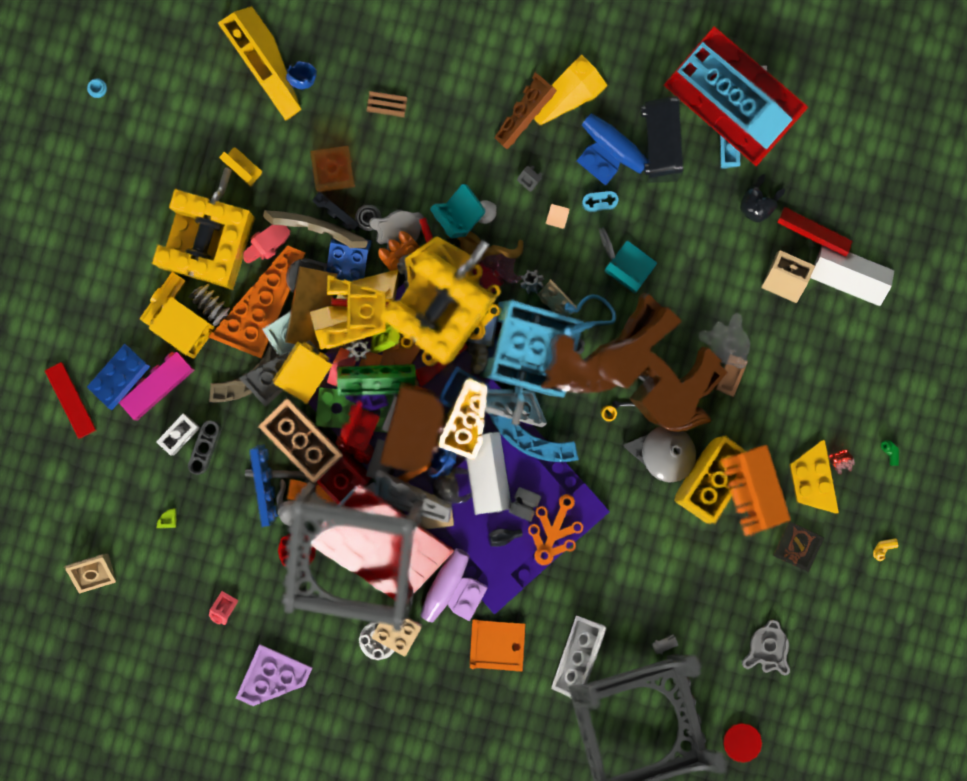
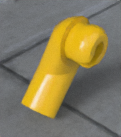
(882, 547)

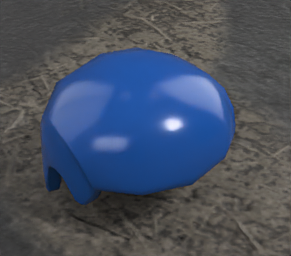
(301, 75)

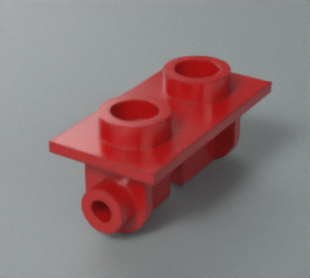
(358, 455)

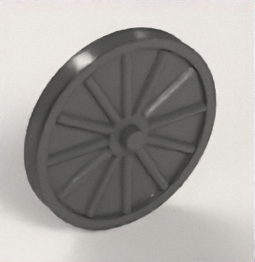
(606, 243)

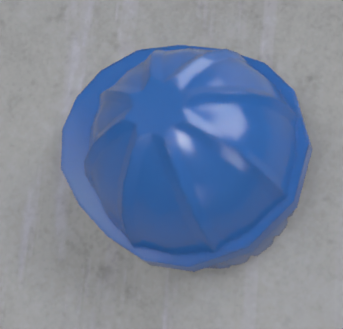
(441, 461)

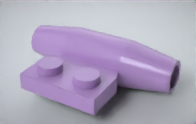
(453, 590)

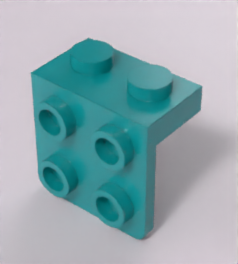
(459, 213)

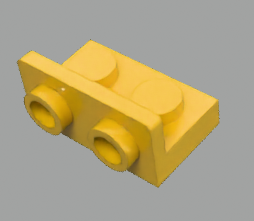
(241, 166)

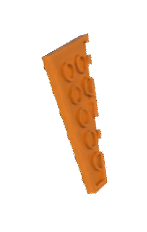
(258, 308)

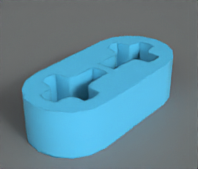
(599, 197)

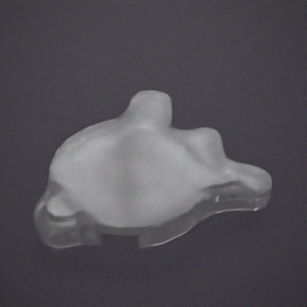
(728, 342)

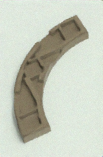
(296, 220)
(236, 388)

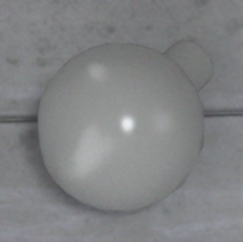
(490, 212)

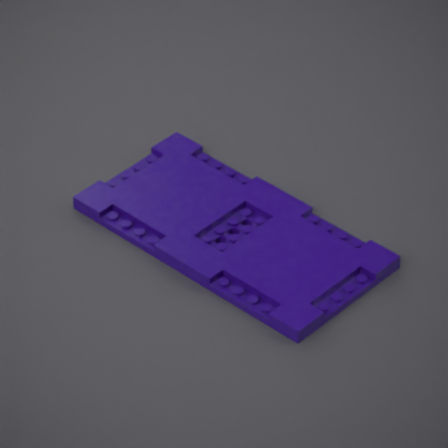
(509, 566)

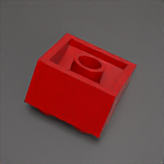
(343, 477)

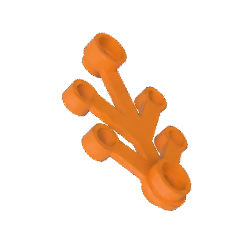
(553, 533)

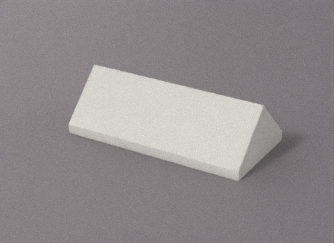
(853, 275)
(489, 476)
(578, 654)

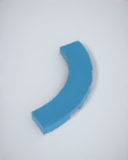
(532, 445)

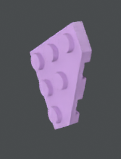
(272, 676)

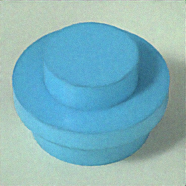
(97, 88)

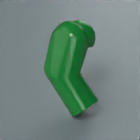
(892, 450)

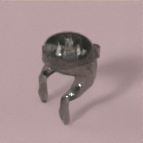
(446, 486)

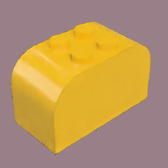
(707, 486)

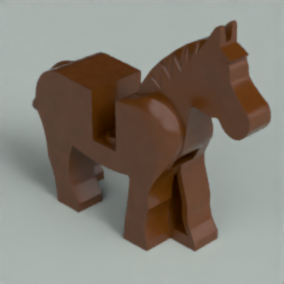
(621, 361)

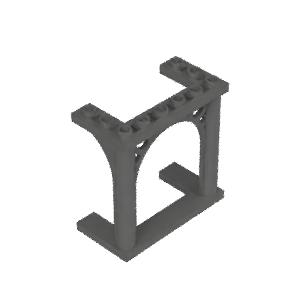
(313, 508)
(676, 667)

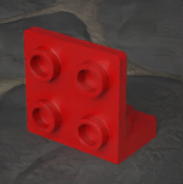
(360, 428)

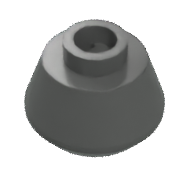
(366, 211)

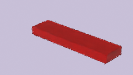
(815, 231)
(70, 400)

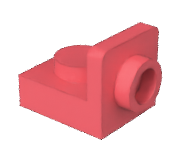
(222, 608)

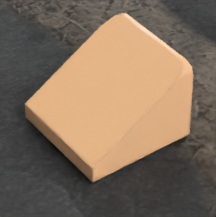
(557, 216)

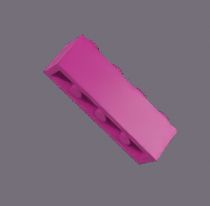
(156, 386)

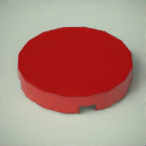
(742, 742)

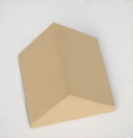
(91, 573)

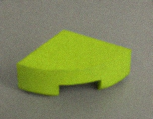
(168, 519)

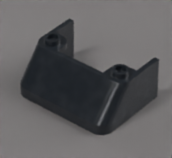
(664, 140)

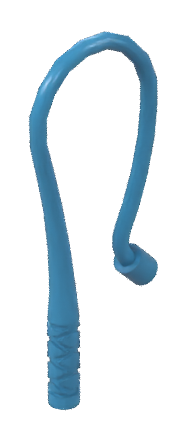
(581, 326)

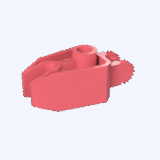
(266, 243)

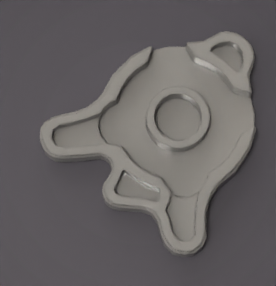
(390, 226)
(769, 648)

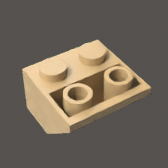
(788, 276)

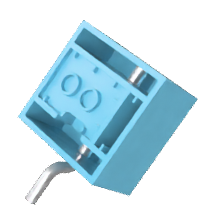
(524, 345)

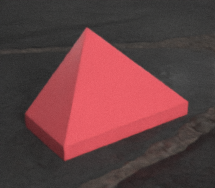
(340, 360)

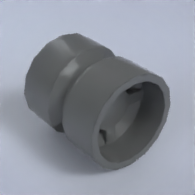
(524, 504)

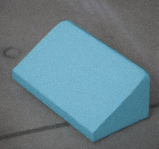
(729, 155)

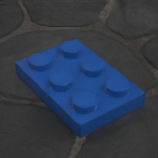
(118, 377)

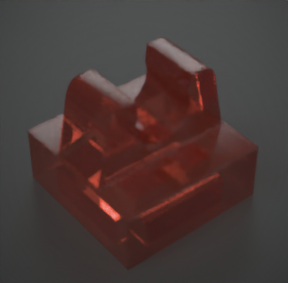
(842, 460)

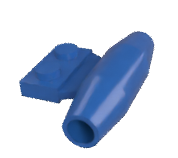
(609, 151)

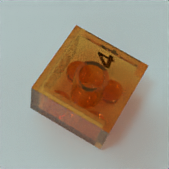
(332, 169)

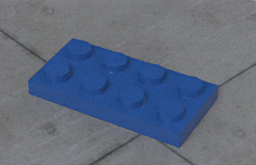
(264, 491)

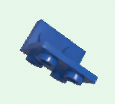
(347, 262)

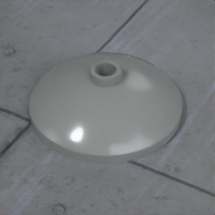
(662, 460)

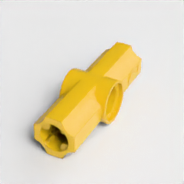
(169, 289)

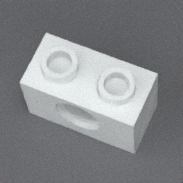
(178, 434)

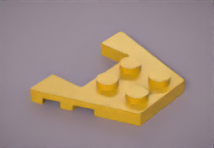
(363, 312)

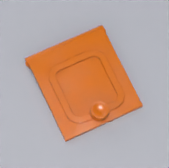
(493, 645)

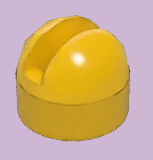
(612, 410)

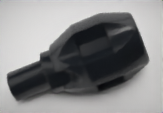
(503, 537)

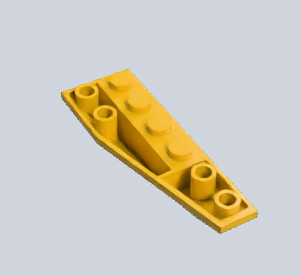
(262, 57)

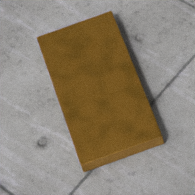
(308, 296)

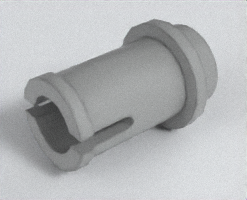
(664, 644)

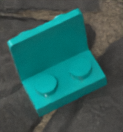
(630, 267)

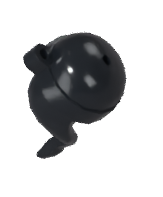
(756, 206)

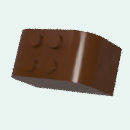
(413, 428)

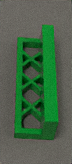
(375, 382)

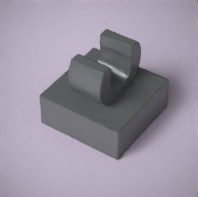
(529, 178)

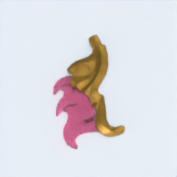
(495, 256)

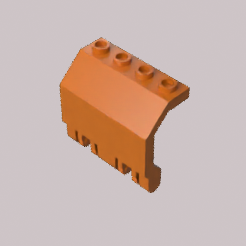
(759, 488)

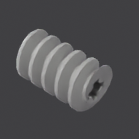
(209, 304)

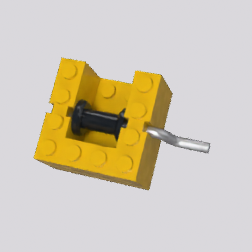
(196, 247)
(440, 306)

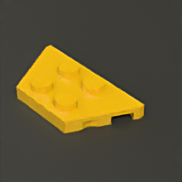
(443, 249)
(814, 480)

